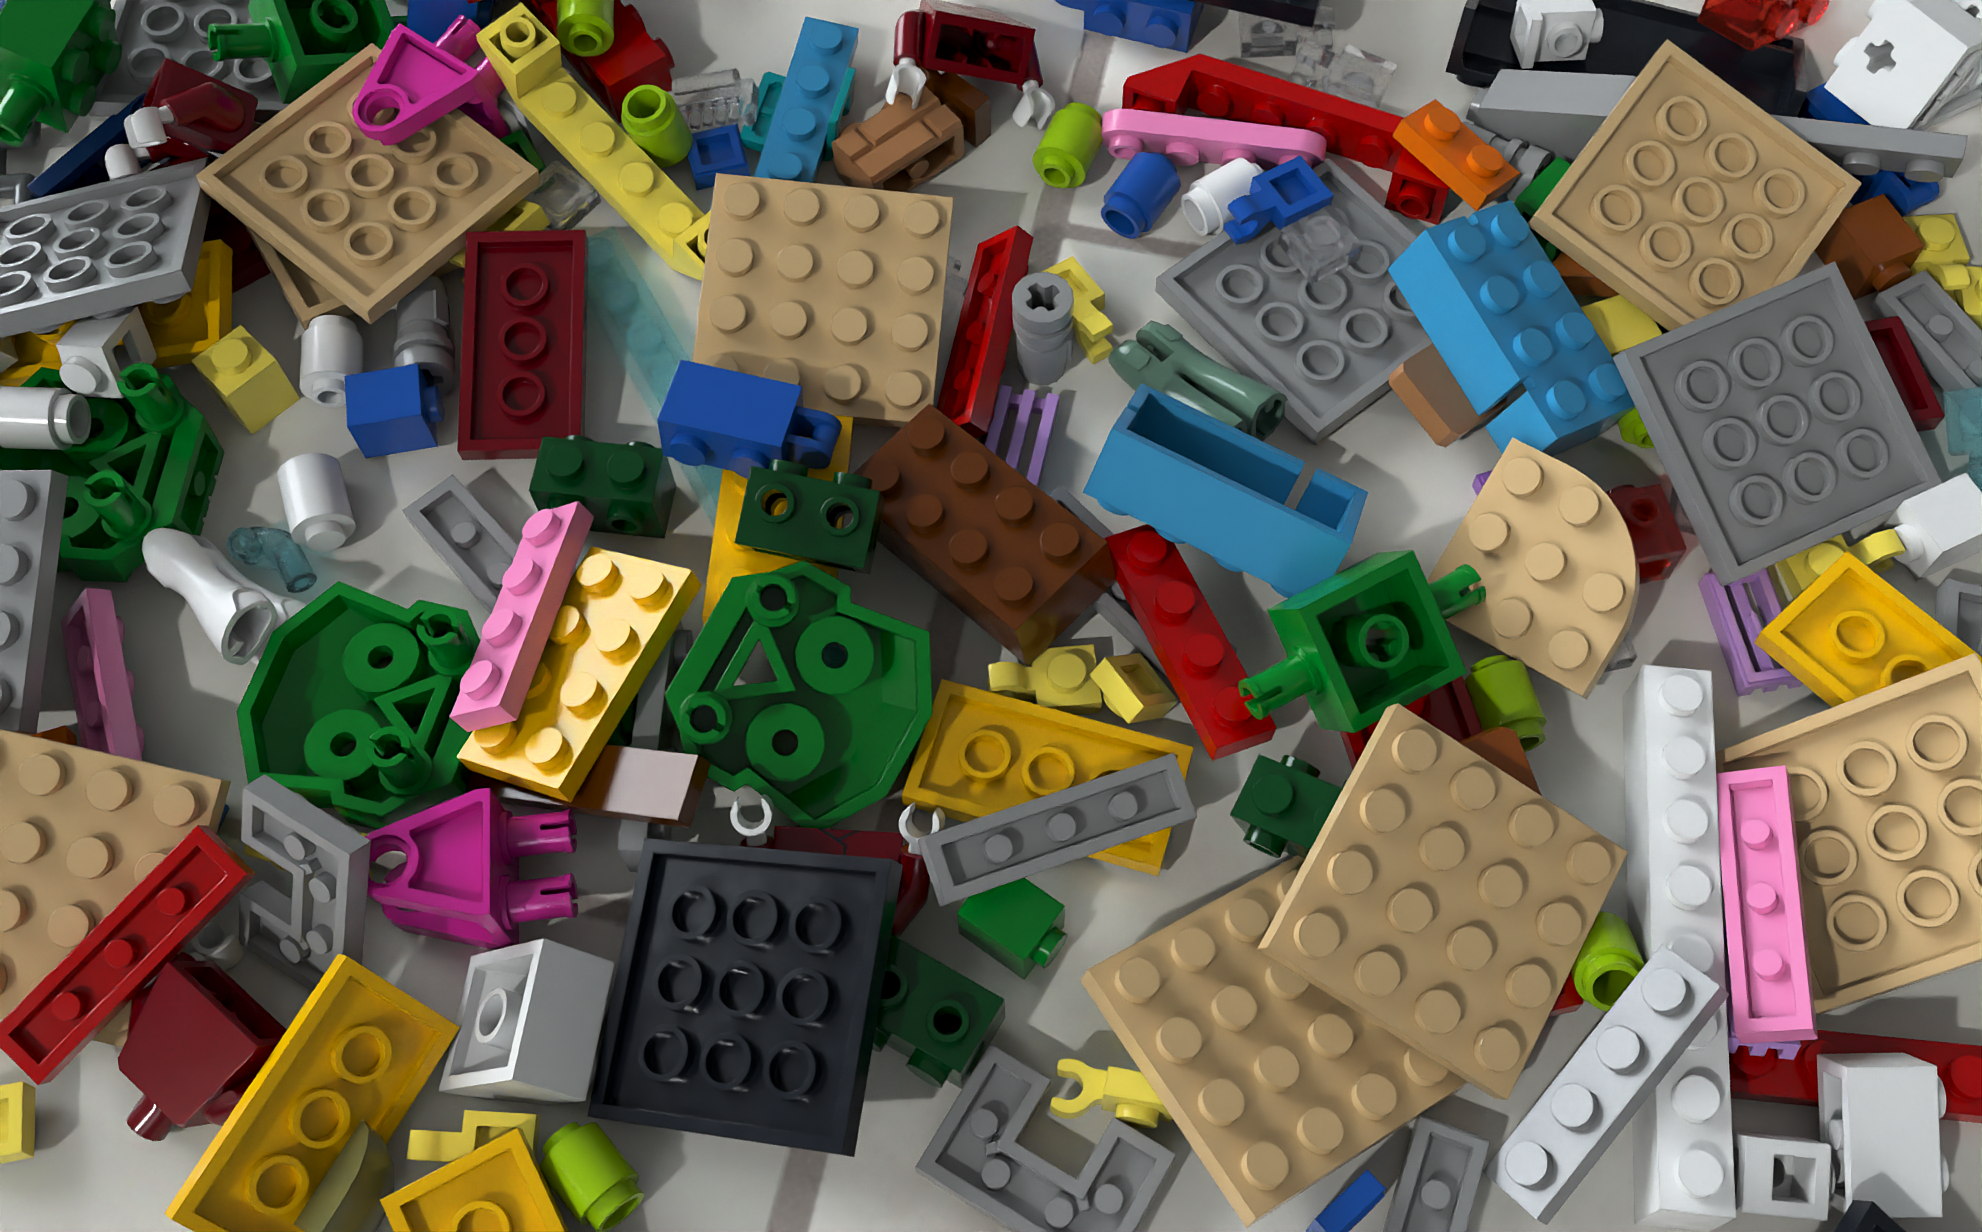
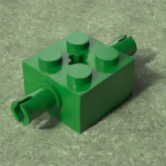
(304, 38)
(52, 62)
(1356, 677)

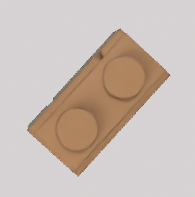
(899, 145)

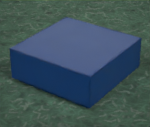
(717, 152)
(1350, 1206)

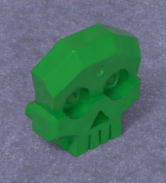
(136, 476)
(323, 691)
(848, 720)

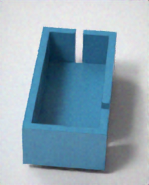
(1509, 321)
(1224, 493)

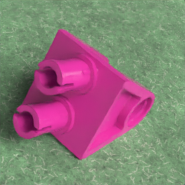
(428, 83)
(466, 870)

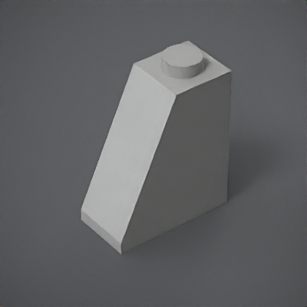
(1548, 108)

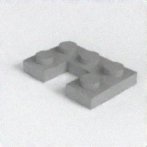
(328, 886)
(984, 1166)

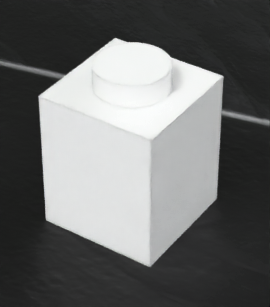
(1939, 526)

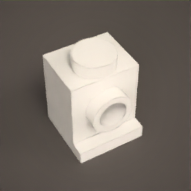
(1554, 30)
(93, 357)
(1782, 1175)

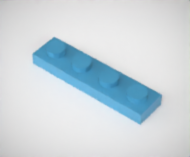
(809, 92)

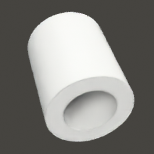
(316, 501)

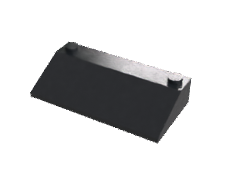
(1630, 37)

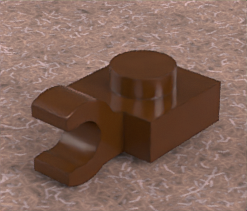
(964, 101)

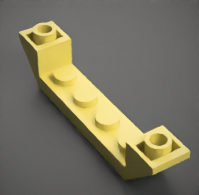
(594, 144)

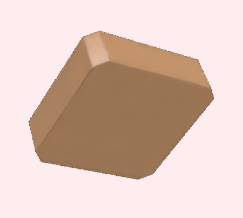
(1436, 397)

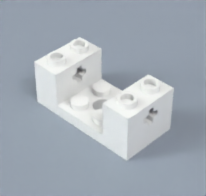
(1912, 63)

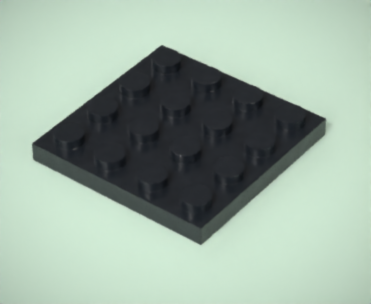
(748, 994)

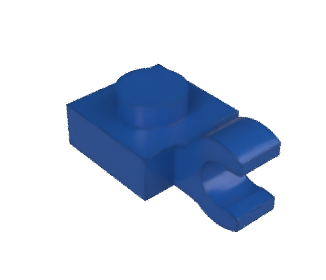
(1277, 196)

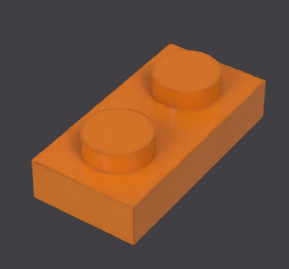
(1456, 154)

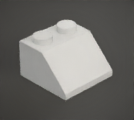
(529, 1024)

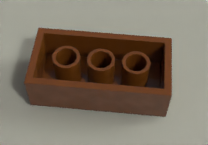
(985, 535)

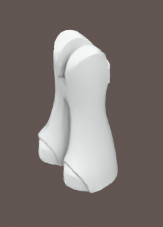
(226, 603)

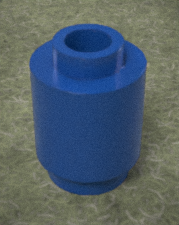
(1140, 194)

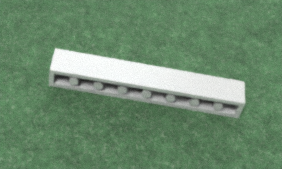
(1676, 900)

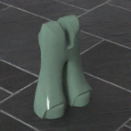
(1181, 371)

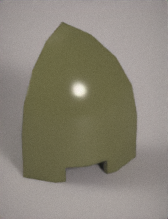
(352, 1187)

